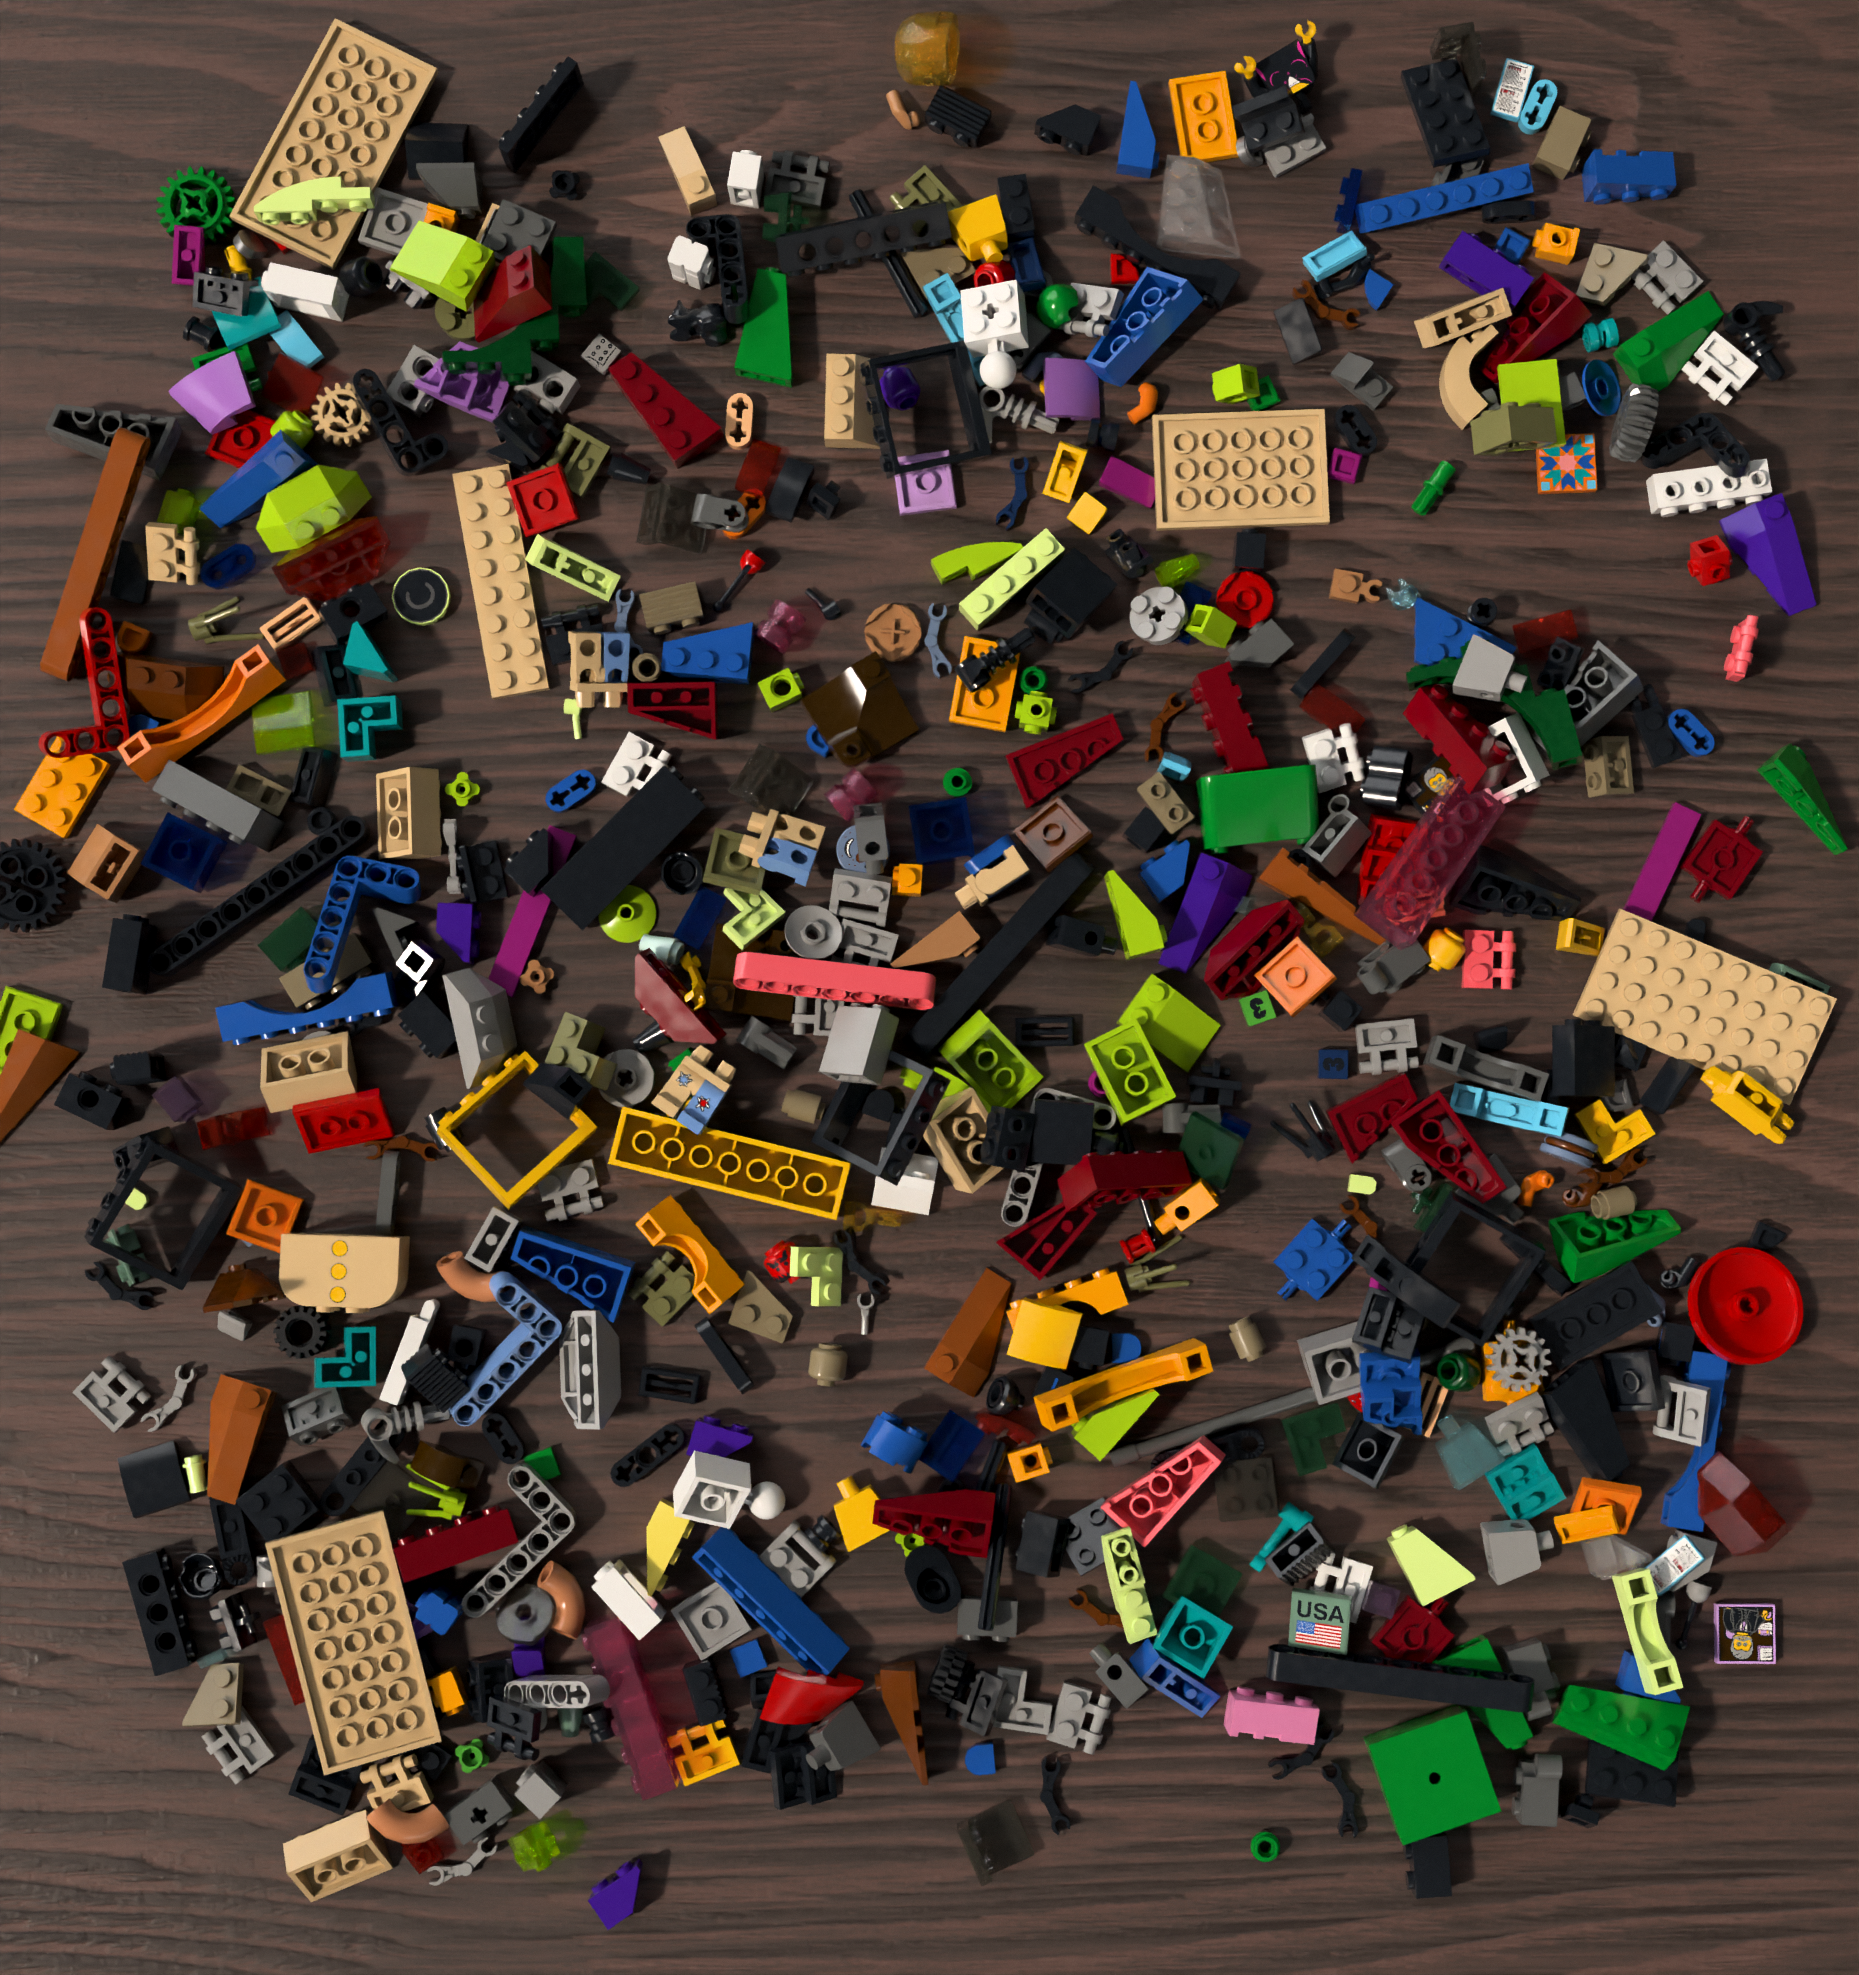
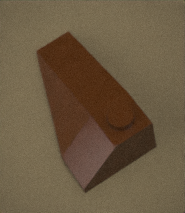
(242, 1288)
(902, 1700)

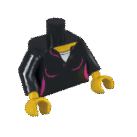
(1290, 66)

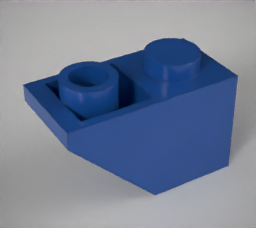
(1167, 873)
(1631, 1683)

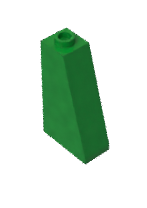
(765, 339)
(1506, 1726)

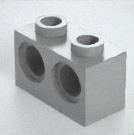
(550, 377)
(405, 381)
(539, 1788)

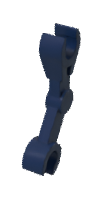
(1019, 496)

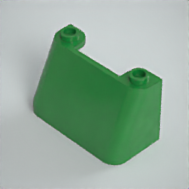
(1258, 807)

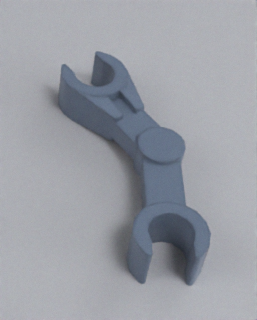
(623, 610)
(931, 641)

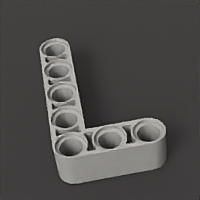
(1032, 1172)
(526, 1546)

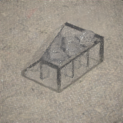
(1195, 210)

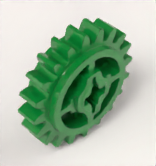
(189, 215)

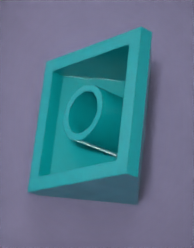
(365, 657)
(1191, 1636)

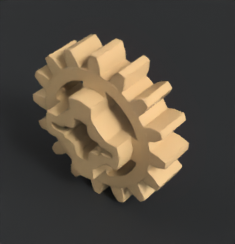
(333, 419)

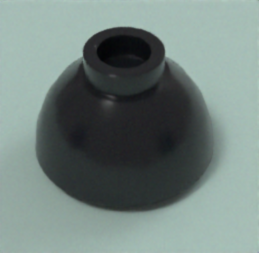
(1004, 1397)

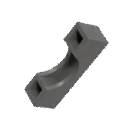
(1484, 1069)

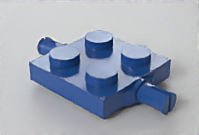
(1314, 1259)

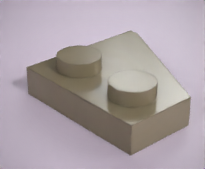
(930, 264)
(1607, 272)
(760, 1310)
(218, 1697)

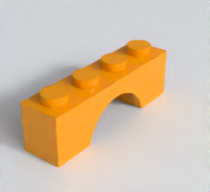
(672, 1227)
(1101, 1292)

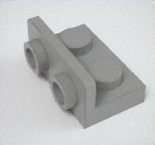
(1294, 151)

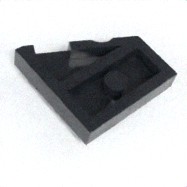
(767, 1736)

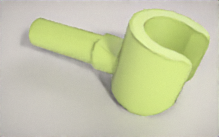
(570, 707)

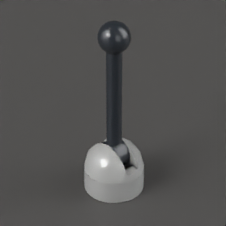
(1698, 1592)

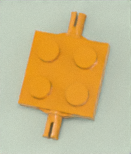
(1492, 1389)

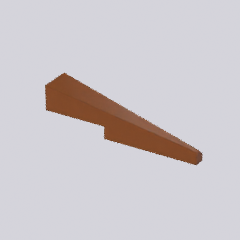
(1302, 886)
(28, 1073)

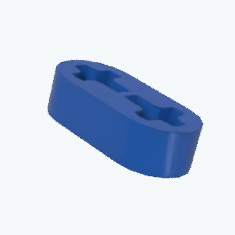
(1695, 728)
(567, 785)
(989, 855)

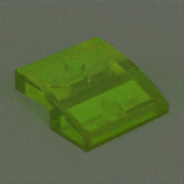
(283, 723)

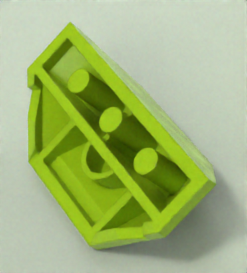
(310, 507)

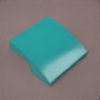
(260, 319)
(1525, 1484)

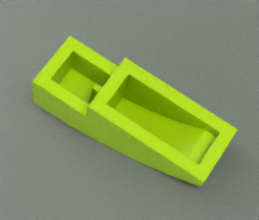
(973, 559)

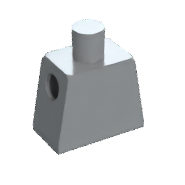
(1487, 672)
(1513, 1548)

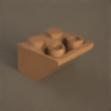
(106, 864)

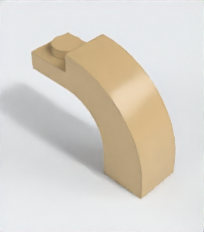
(1455, 388)

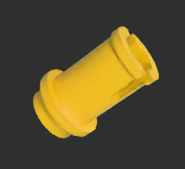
(237, 261)

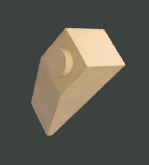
(688, 171)
(1463, 318)

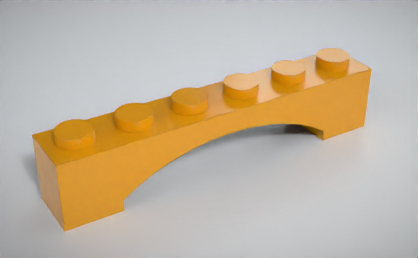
(1170, 1365)

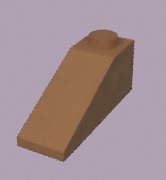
(942, 944)

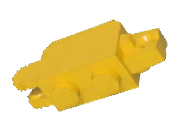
(1748, 1103)

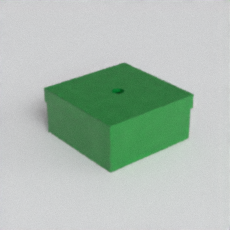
(1432, 1774)

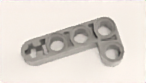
(558, 1692)

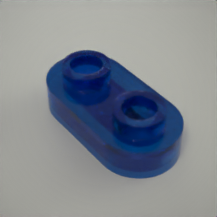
(228, 564)

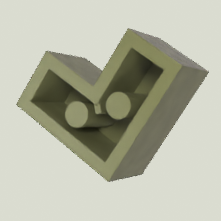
(1513, 428)
(576, 1049)

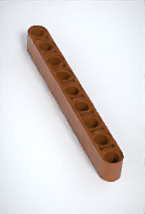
(95, 551)

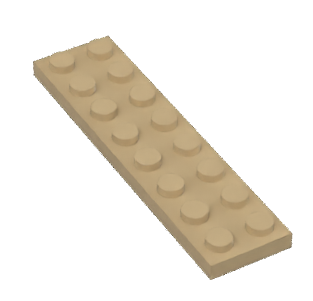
(500, 582)

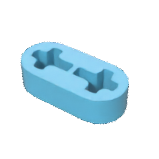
(1542, 109)

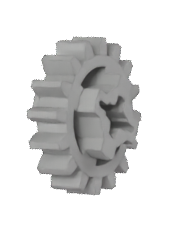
(1508, 1366)

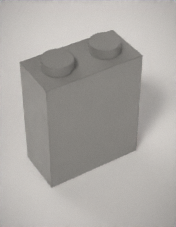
(859, 1044)

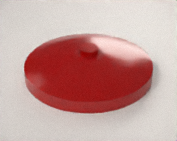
(1745, 1306)

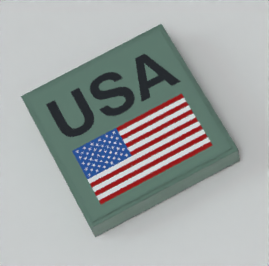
(1320, 1621)

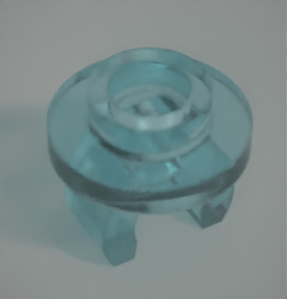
(1404, 597)

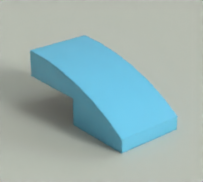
(295, 341)

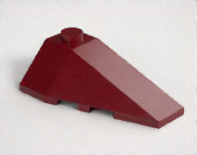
(950, 1518)

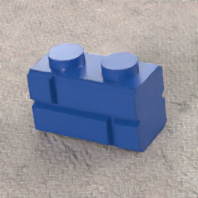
(439, 1608)

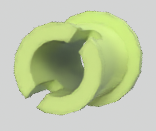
(195, 1473)

